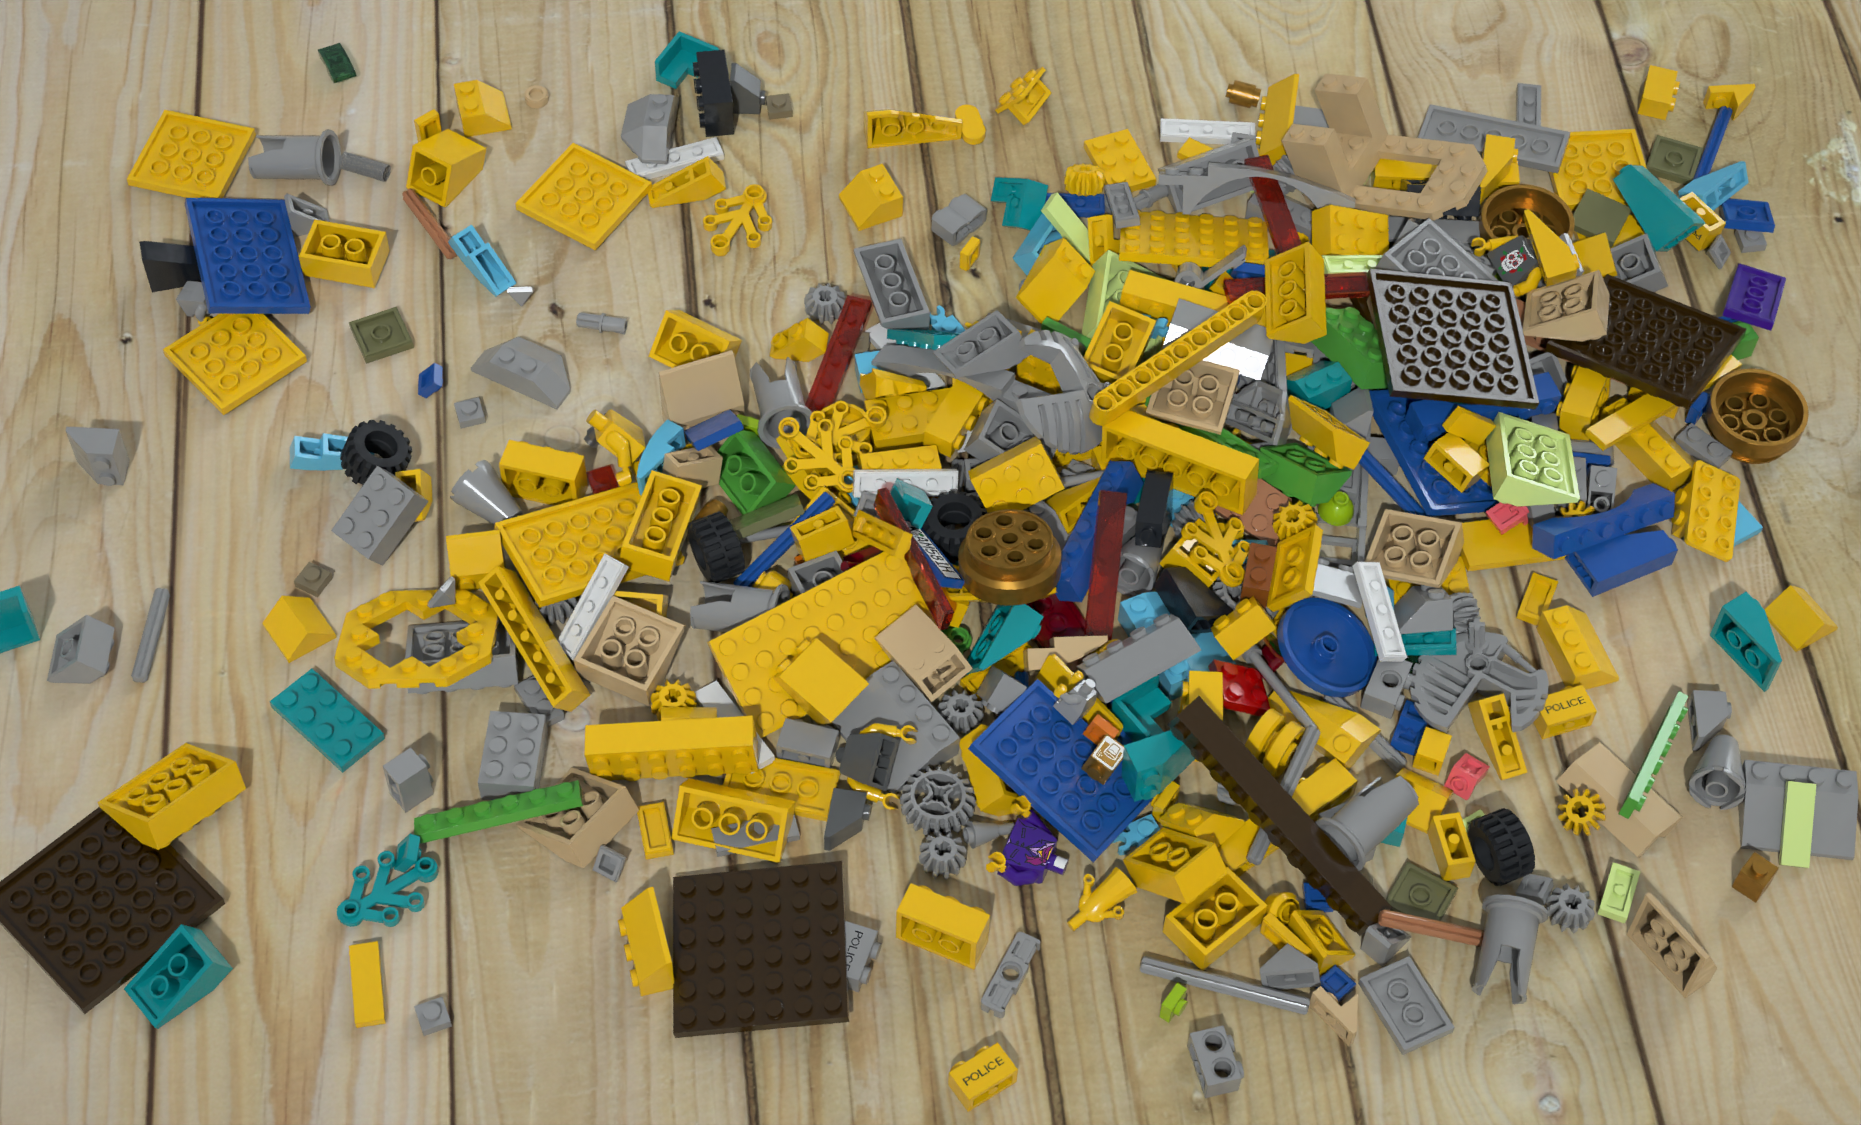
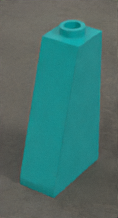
(1657, 208)

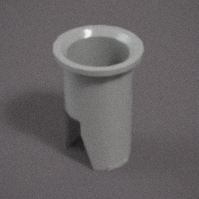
(298, 157)
(776, 397)
(733, 605)
(1369, 818)
(1511, 939)

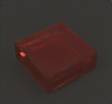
(601, 479)

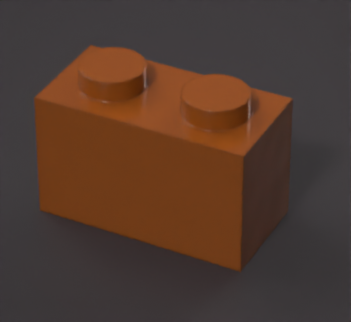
(1258, 573)

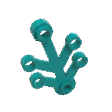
(385, 893)

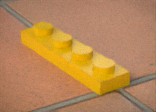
(881, 534)

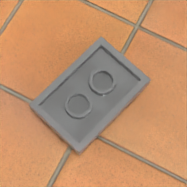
(1406, 1005)

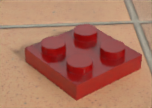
(1242, 688)

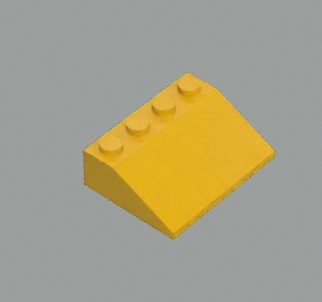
(174, 795)

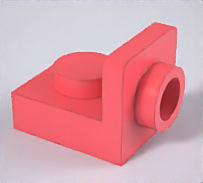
(1507, 516)
(1466, 776)

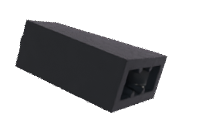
(169, 265)
(1154, 509)
(1190, 599)

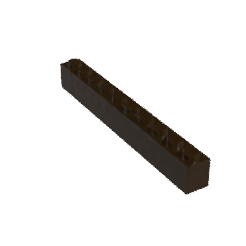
(1278, 816)

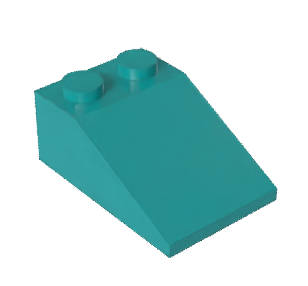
(1004, 632)
(1748, 639)
(1153, 764)
(177, 975)

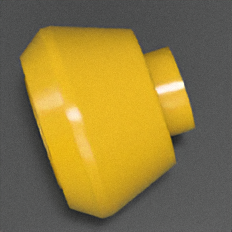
(1282, 905)

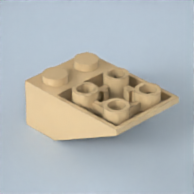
(923, 653)

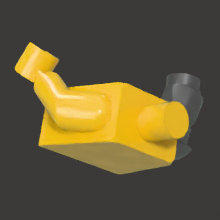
(618, 437)

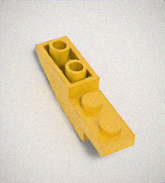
(798, 478)

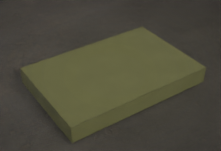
(767, 516)

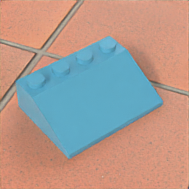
(1141, 612)

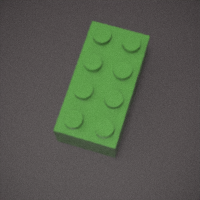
(1355, 346)

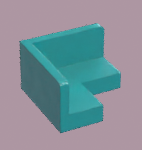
(678, 58)
(1022, 199)
(911, 502)
(16, 620)
(1139, 708)

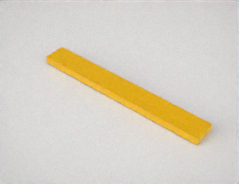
(1642, 412)

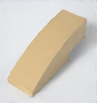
(1066, 648)

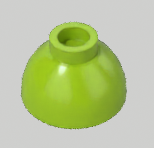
(1338, 510)

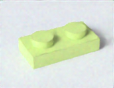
(1618, 892)

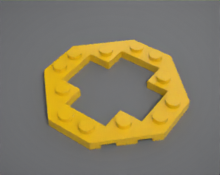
(358, 637)

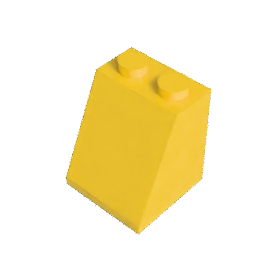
(444, 166)
(819, 681)

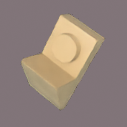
(1339, 1018)

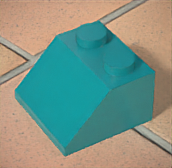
(1320, 383)

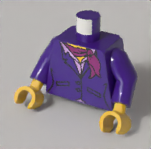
(1028, 850)

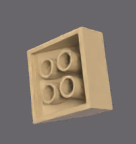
(1568, 309)
(701, 390)
(1197, 397)
(1416, 547)
(629, 650)
(581, 831)
(1670, 947)

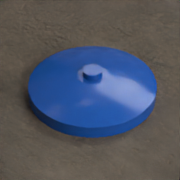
(1326, 647)

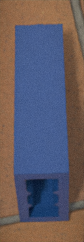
(1622, 560)

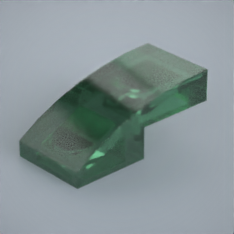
(337, 62)

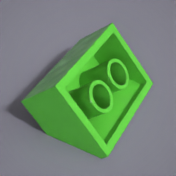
(751, 473)
(1304, 474)

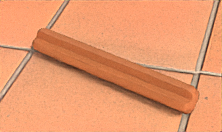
(429, 222)
(1430, 927)

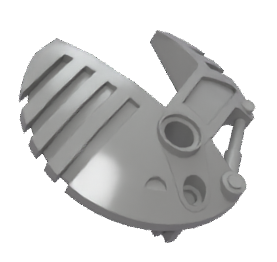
(1064, 416)
(1448, 682)

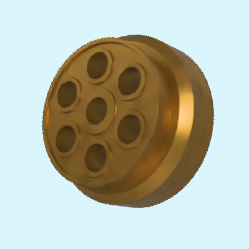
(1505, 209)
(1756, 415)
(1010, 558)

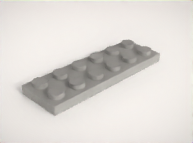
(1536, 145)

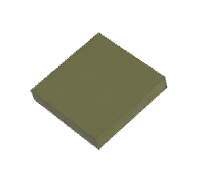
(1674, 160)
(1600, 215)
(381, 335)
(1421, 893)

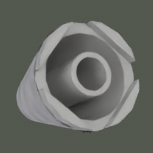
(485, 494)
(1138, 568)
(1719, 775)

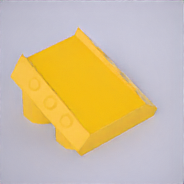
(886, 384)

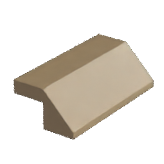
(1611, 780)

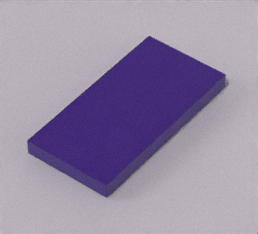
(1754, 297)

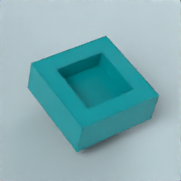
(407, 853)

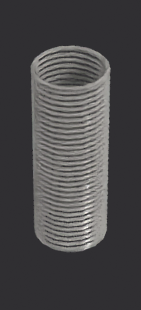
(375, 174)

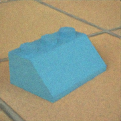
(1040, 235)

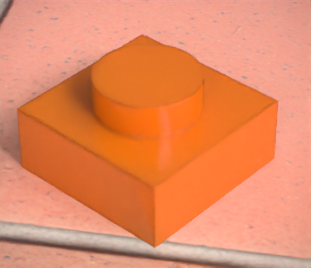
(1099, 728)

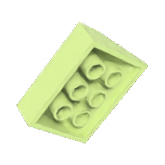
(1107, 286)
(1530, 463)

